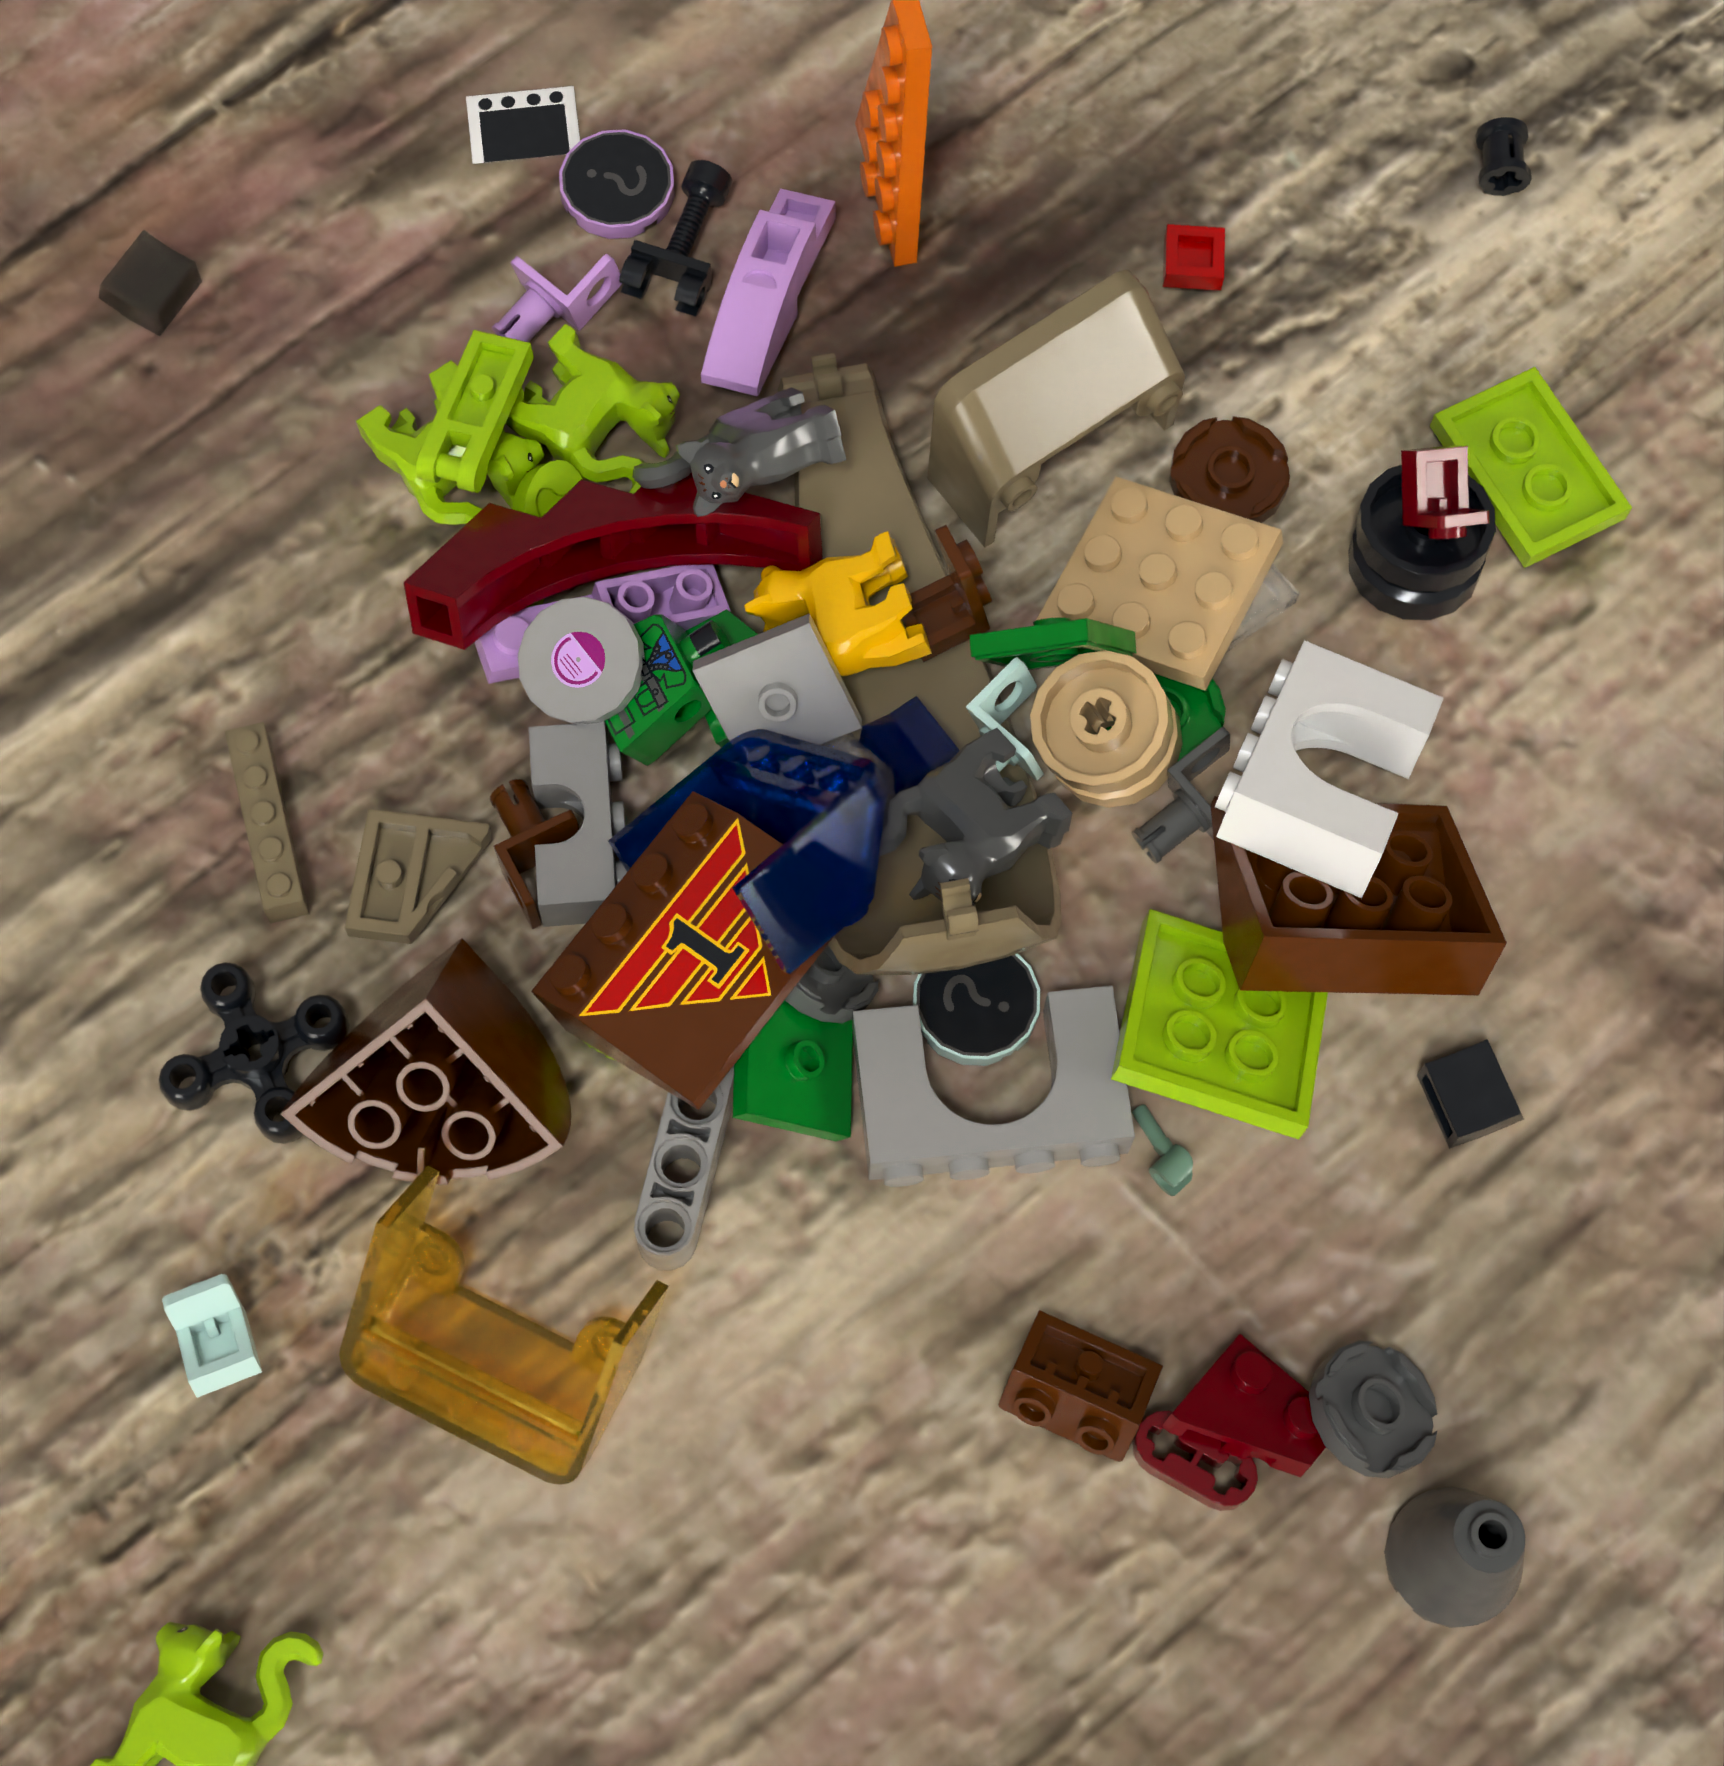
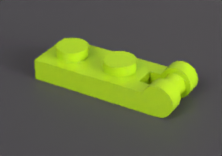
(474, 410)

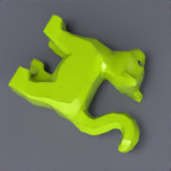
(588, 406)
(401, 444)
(189, 1729)

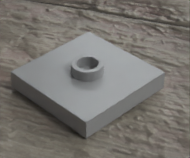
(779, 685)

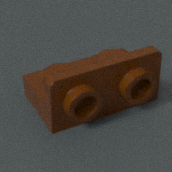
(1080, 1387)

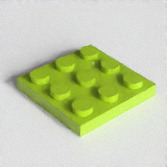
(1209, 1043)

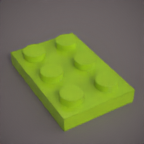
(1532, 466)

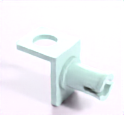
(989, 716)

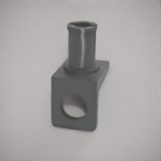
(1189, 808)

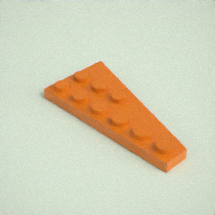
(894, 128)

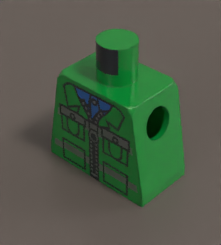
(669, 693)

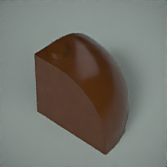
(439, 1080)

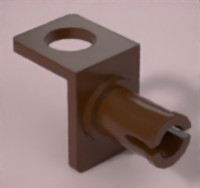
(526, 830)

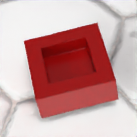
(1194, 257)

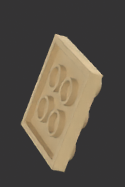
(1167, 573)

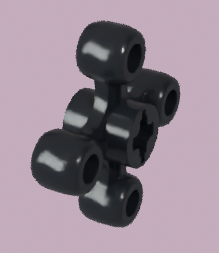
(243, 1030)

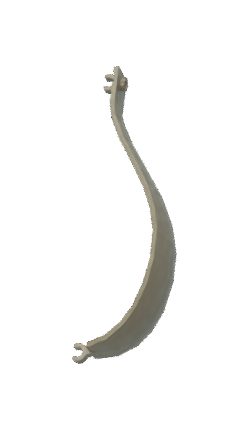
(855, 505)

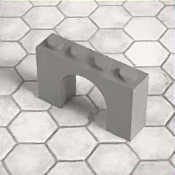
(917, 1135)

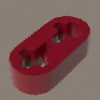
(1186, 1474)

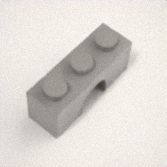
(575, 772)

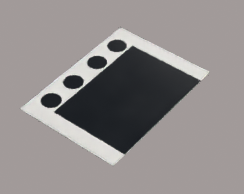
(522, 124)

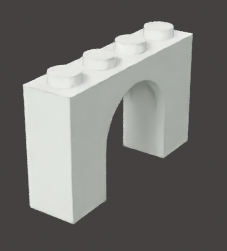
(1291, 812)

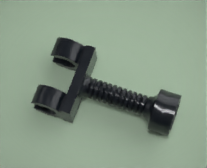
(705, 187)

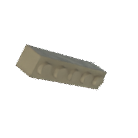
(266, 822)

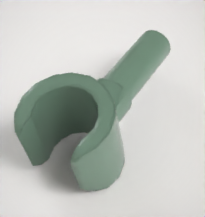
(1175, 1166)

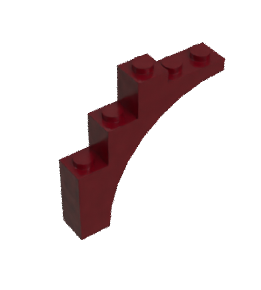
(592, 533)

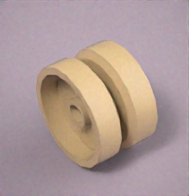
(1072, 721)

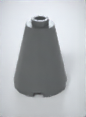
(1455, 1556)

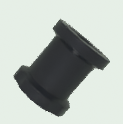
(1503, 156)

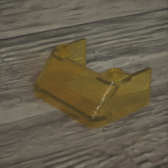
(477, 1364)

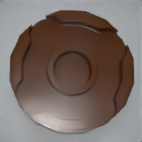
(1231, 467)

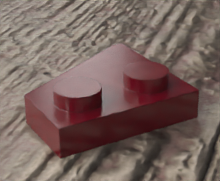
(1252, 1410)

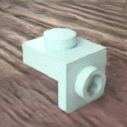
(212, 1334)

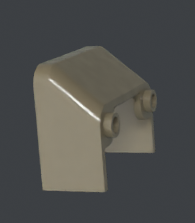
(1045, 394)

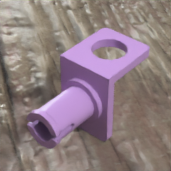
(545, 300)

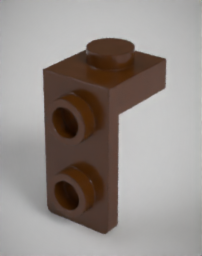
(954, 604)

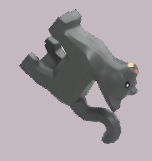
(750, 449)
(970, 810)

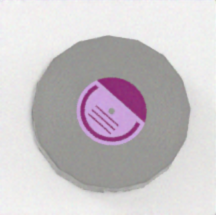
(581, 660)

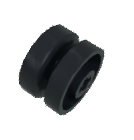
(1404, 568)

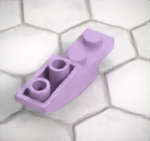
(764, 291)
(678, 592)

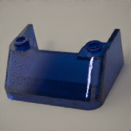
(812, 801)

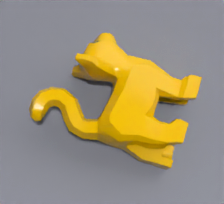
(838, 601)

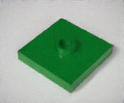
(1050, 642)
(797, 1076)

